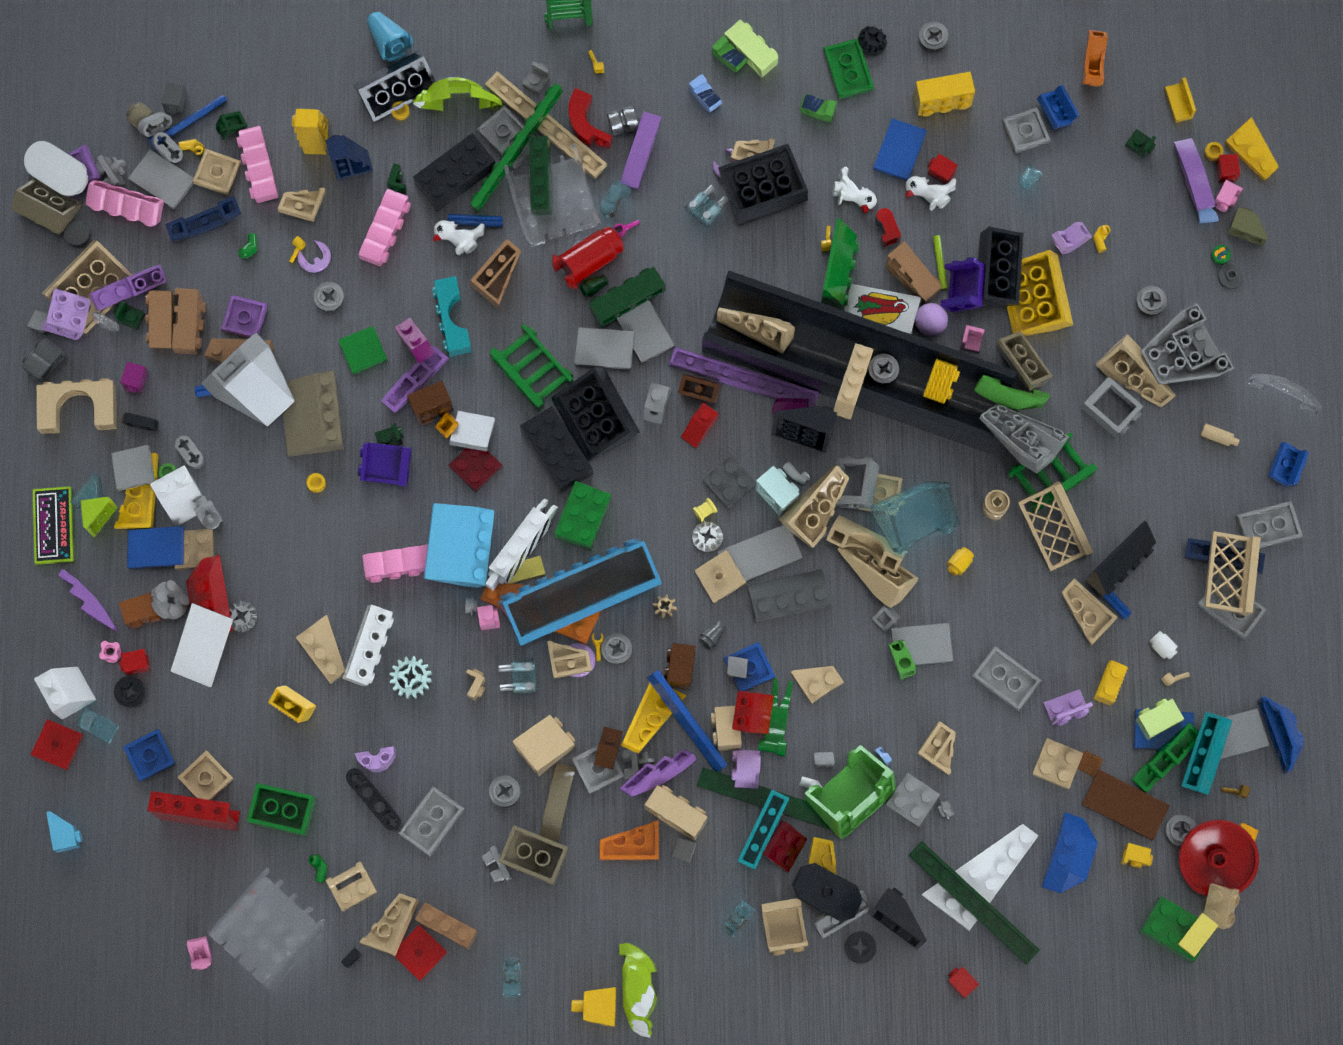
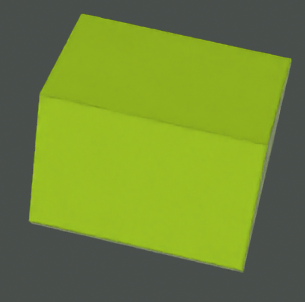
(96, 513)

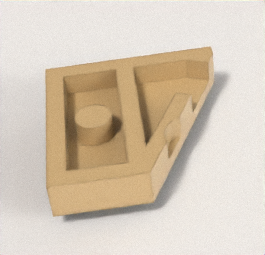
(568, 660)

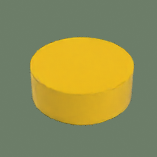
(402, 113)
(1213, 151)
(316, 483)

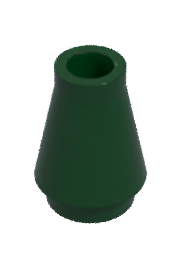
(593, 285)

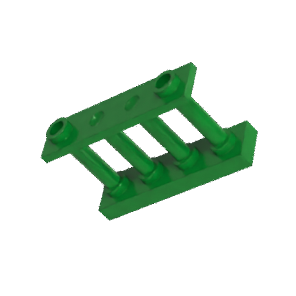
(565, 10)
(524, 385)
(1069, 481)

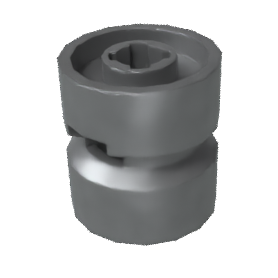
(622, 120)

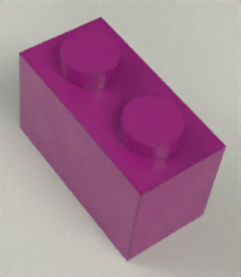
(414, 340)

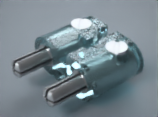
(705, 209)
(523, 676)

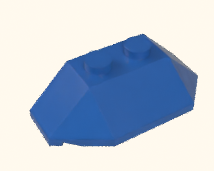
(1283, 732)
(1070, 855)

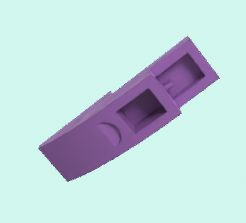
(128, 287)

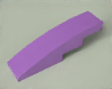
(641, 150)
(1194, 174)
(414, 380)
(91, 604)
(651, 776)

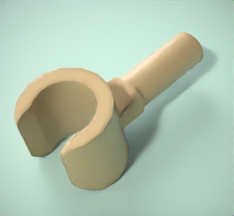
(1168, 679)

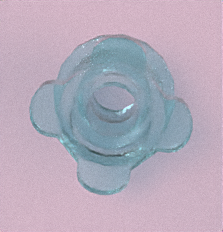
(1029, 177)

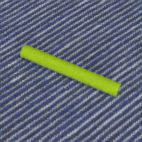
(940, 262)

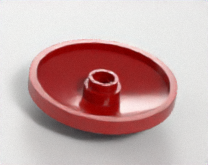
(1218, 855)

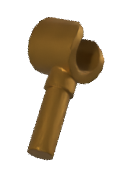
(1243, 791)

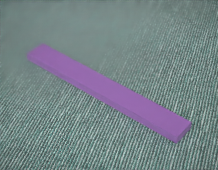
(739, 377)

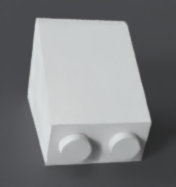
(177, 495)
(65, 690)

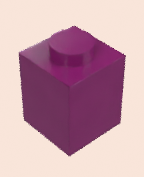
(134, 377)

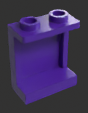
(965, 285)
(385, 463)

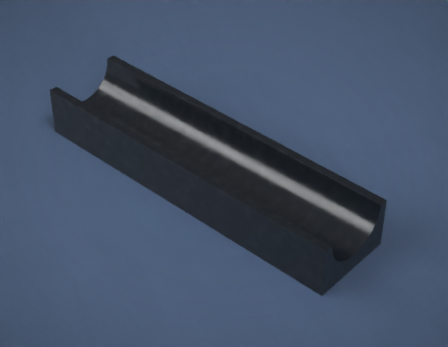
(823, 349)

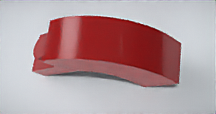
(577, 110)

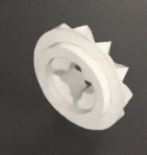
(711, 544)

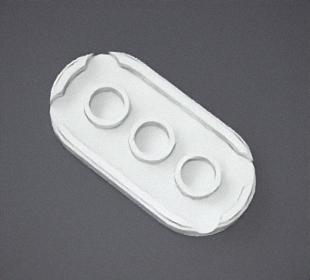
(56, 168)

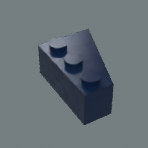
(347, 157)

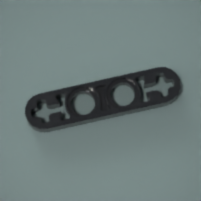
(371, 801)

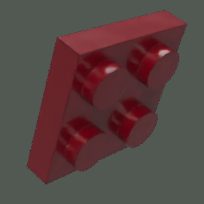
(475, 467)
(784, 846)

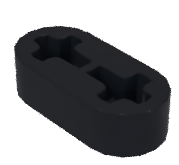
(140, 422)

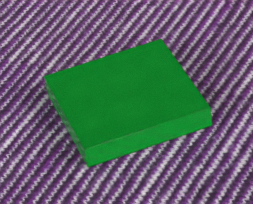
(362, 350)

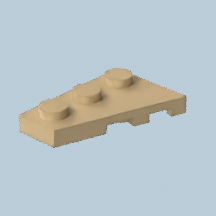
(323, 649)

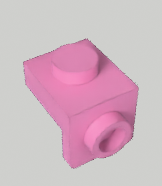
(199, 953)

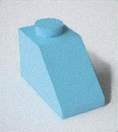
(63, 834)

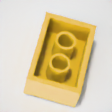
(944, 94)

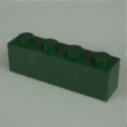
(540, 175)
(627, 296)

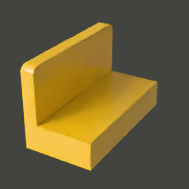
(1180, 101)

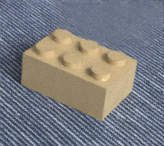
(676, 812)

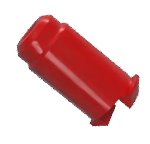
(588, 256)

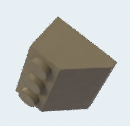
(45, 205)
(1024, 360)

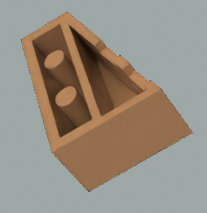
(496, 273)

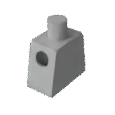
(657, 402)

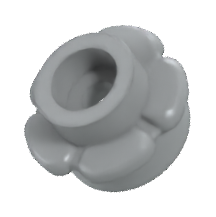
(470, 605)
(946, 809)

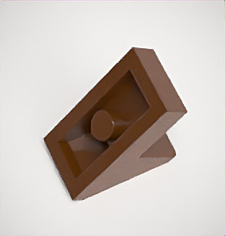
(608, 748)

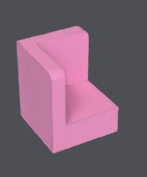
(972, 339)

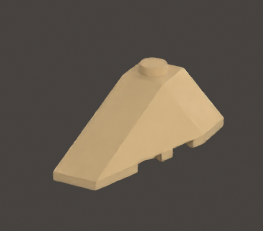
(761, 328)
(1129, 368)
(813, 509)
(885, 585)

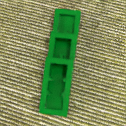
(1166, 757)

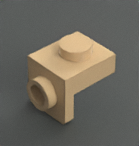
(477, 687)

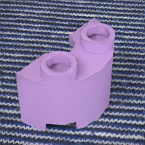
(378, 762)
(747, 768)

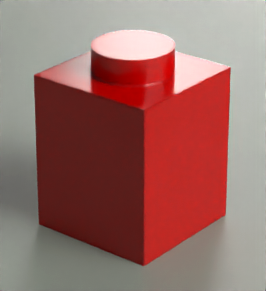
(1228, 168)
(942, 169)
(134, 662)
(962, 982)

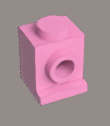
(1227, 196)
(488, 617)

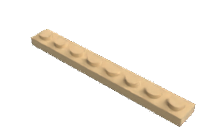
(549, 127)

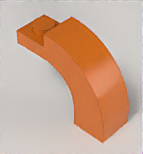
(1094, 58)

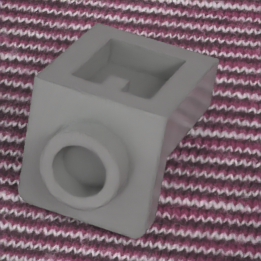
(537, 77)

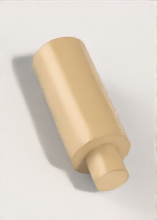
(1219, 435)

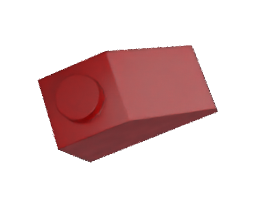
(700, 425)

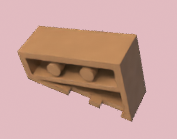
(912, 273)
(160, 318)
(188, 321)
(221, 349)

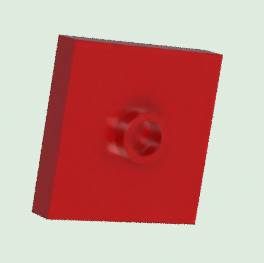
(57, 744)
(420, 953)

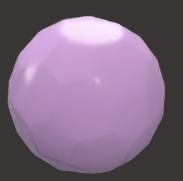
(931, 319)

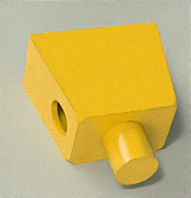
(597, 1006)

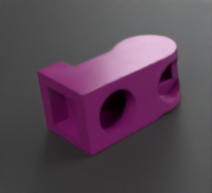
(789, 403)

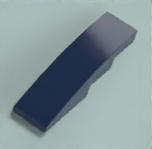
(1200, 551)

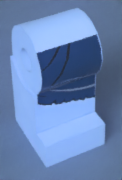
(704, 93)

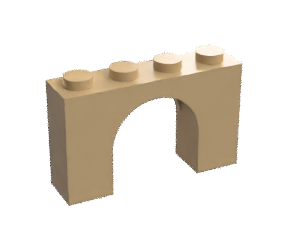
(52, 396)

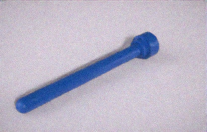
(192, 118)

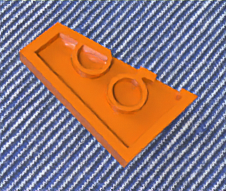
(634, 844)

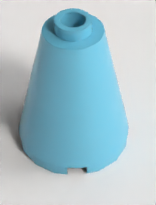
(389, 37)

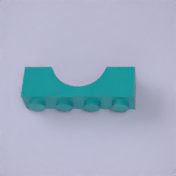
(457, 338)

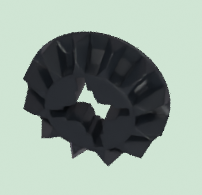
(875, 46)
(125, 683)
(853, 940)

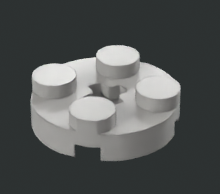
(175, 594)

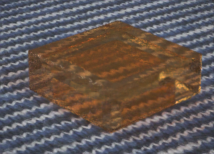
(1090, 763)

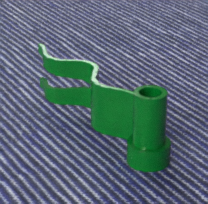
(773, 741)

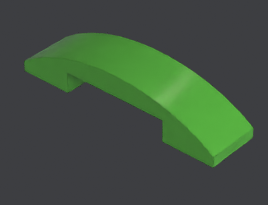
(1010, 397)

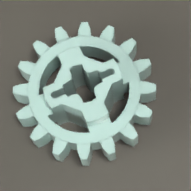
(419, 679)

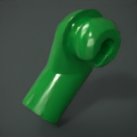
(250, 248)
(320, 867)

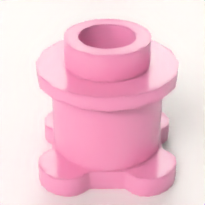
(106, 648)

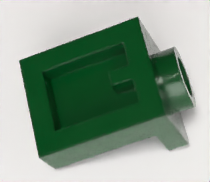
(230, 123)
(1141, 143)
(395, 178)
(128, 315)
(390, 436)

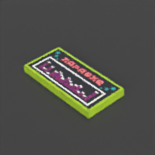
(53, 525)

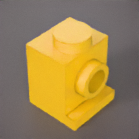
(1136, 855)

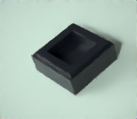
(351, 958)

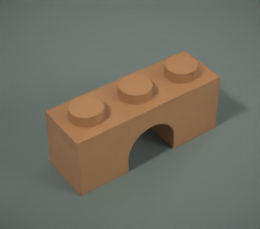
(446, 926)

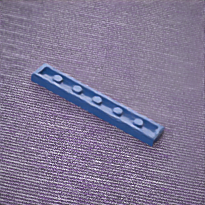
(687, 721)

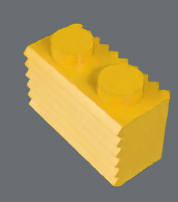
(941, 380)
(1111, 682)
(292, 704)

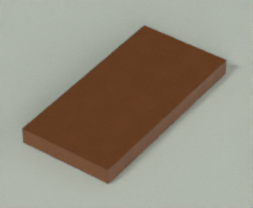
(1125, 805)

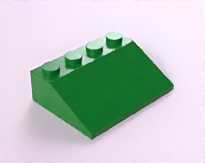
(839, 266)

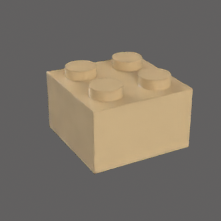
(725, 737)

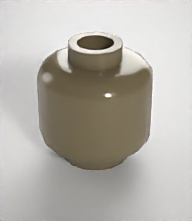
(137, 113)

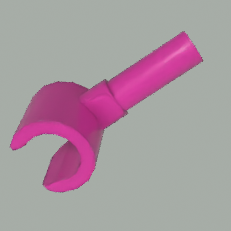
(625, 227)

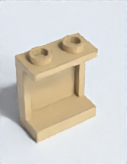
(784, 926)

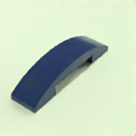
(203, 221)

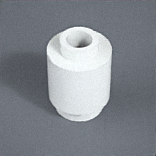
(1163, 645)

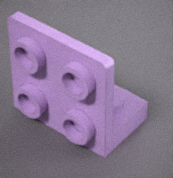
(66, 314)
(1066, 707)

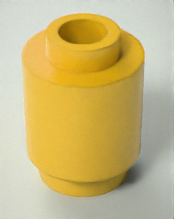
(960, 561)

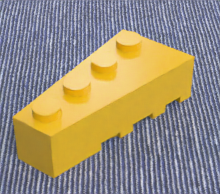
(311, 130)

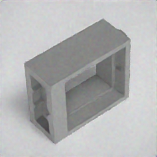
(1099, 417)
(869, 484)

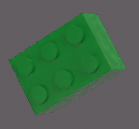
(583, 516)
(281, 809)
(1168, 925)

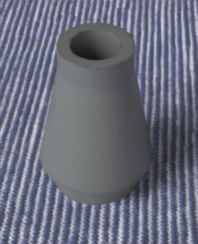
(711, 636)

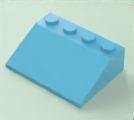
(459, 545)

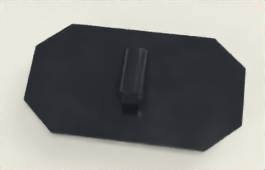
(827, 892)

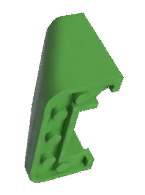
(853, 792)

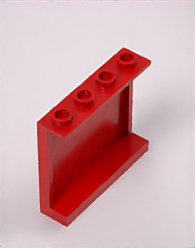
(193, 811)

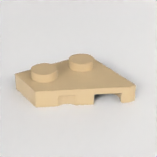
(745, 149)
(302, 203)
(817, 681)
(939, 747)

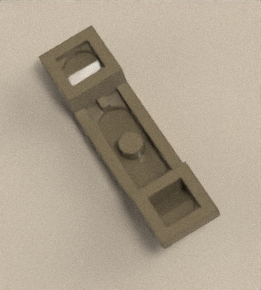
(557, 802)

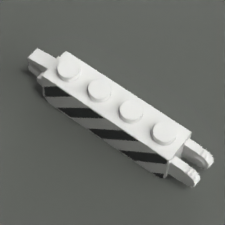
(520, 545)

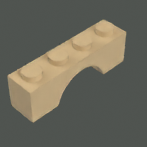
(853, 381)
(850, 534)

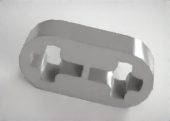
(154, 122)
(170, 144)
(186, 454)

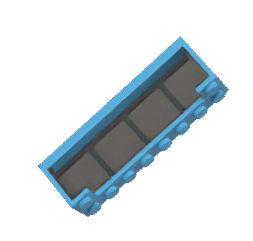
(579, 591)

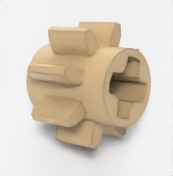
(666, 601)

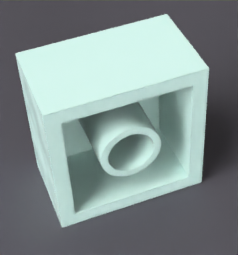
(777, 490)

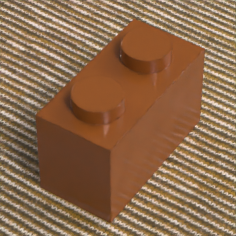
(138, 611)

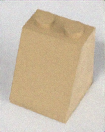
(544, 744)

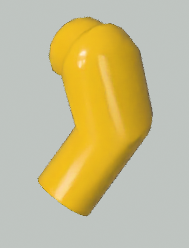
(194, 145)
(1099, 237)

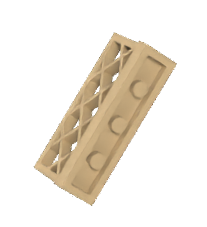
(1070, 518)
(1248, 578)

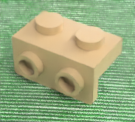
(1221, 905)

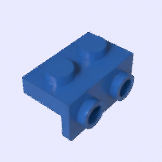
(1058, 107)
(1288, 465)

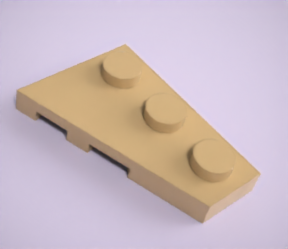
(1088, 611)
(391, 928)

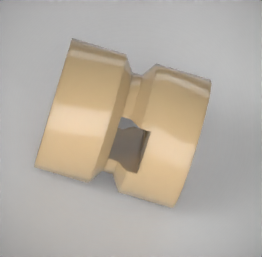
(995, 504)

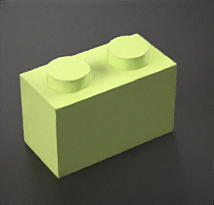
(1160, 718)

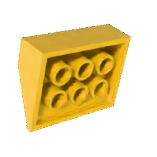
(1041, 298)

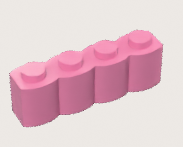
(258, 164)
(124, 202)
(383, 228)
(395, 563)

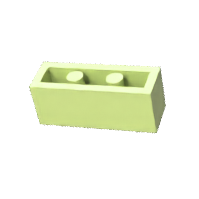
(753, 47)

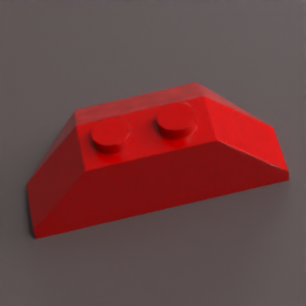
(207, 586)

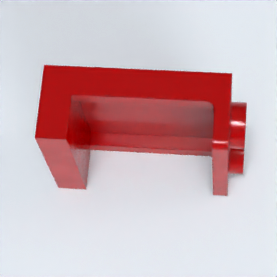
(752, 712)

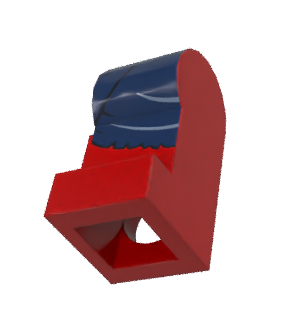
(889, 227)

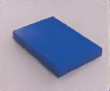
(899, 149)
(155, 547)
(1159, 740)

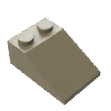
(534, 855)

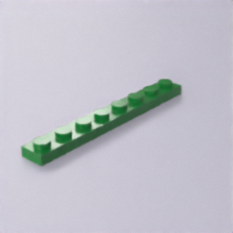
(520, 141)

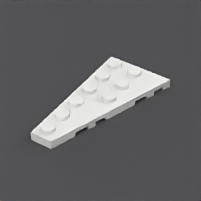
(985, 873)

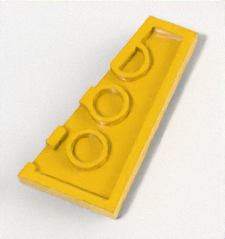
(139, 505)
(648, 720)

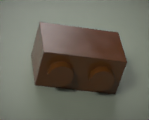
(700, 388)

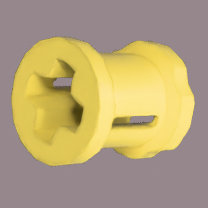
(704, 510)

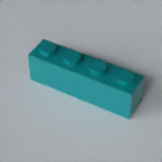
(1207, 753)
(763, 829)

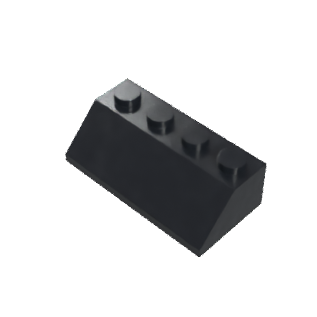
(394, 83)
(1002, 258)
(1121, 560)

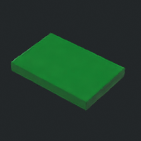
(848, 68)

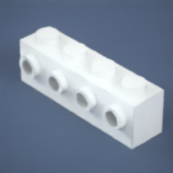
(368, 645)

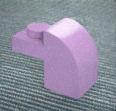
(1071, 237)

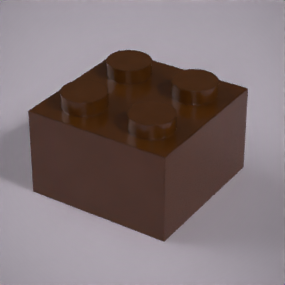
(430, 403)
(681, 666)

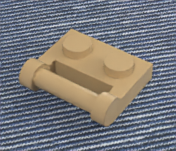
(354, 892)

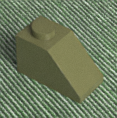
(1248, 226)

